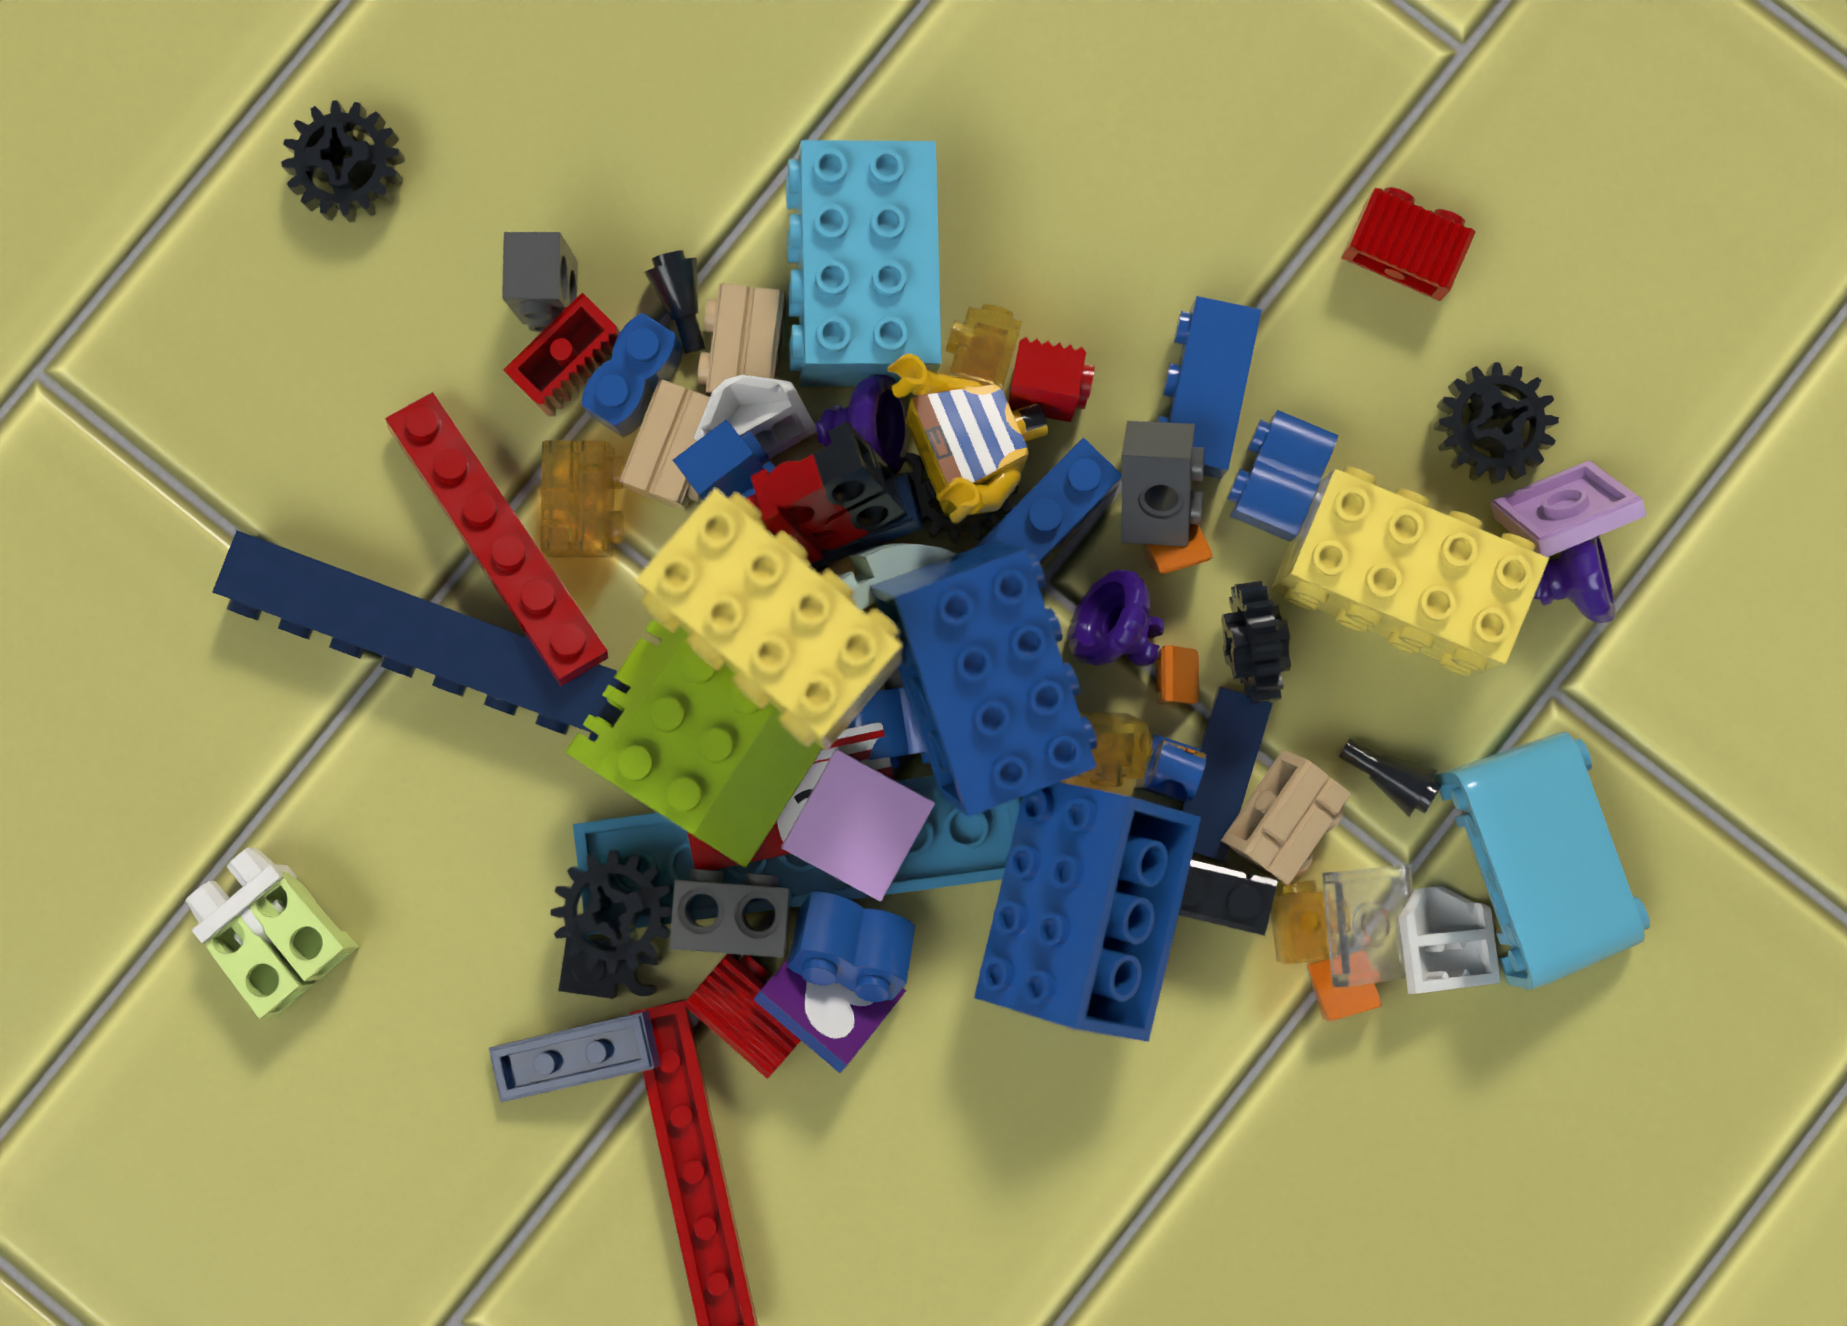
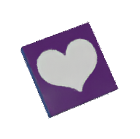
(823, 1016)

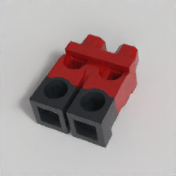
(829, 494)

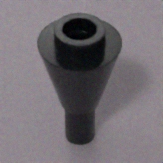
(677, 288)
(1402, 781)

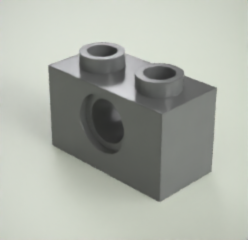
(1158, 483)

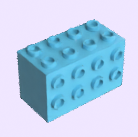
(863, 259)

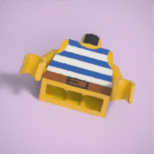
(966, 436)

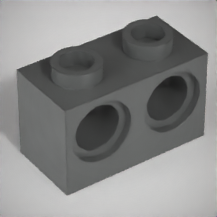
(538, 276)
(730, 930)

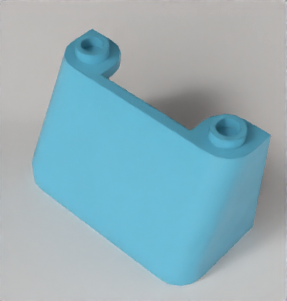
(1545, 858)

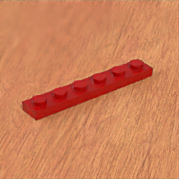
(497, 539)
(696, 1173)

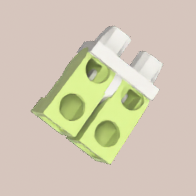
(268, 933)

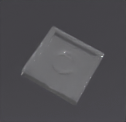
(1365, 924)

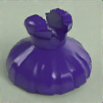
(875, 416)
(1581, 577)
(1115, 622)

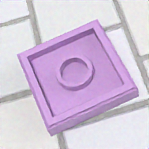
(1568, 508)
(858, 824)

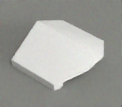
(762, 406)
(1447, 941)

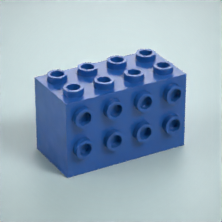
(987, 676)
(1088, 909)

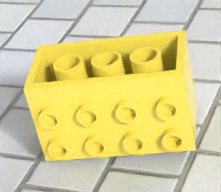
(1410, 573)
(770, 619)

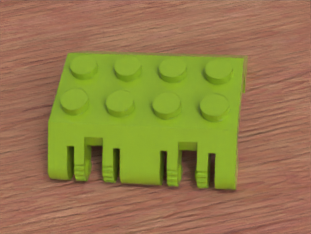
(696, 747)

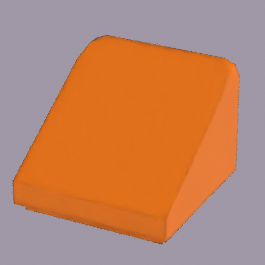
(1173, 558)
(1177, 675)
(1340, 1001)

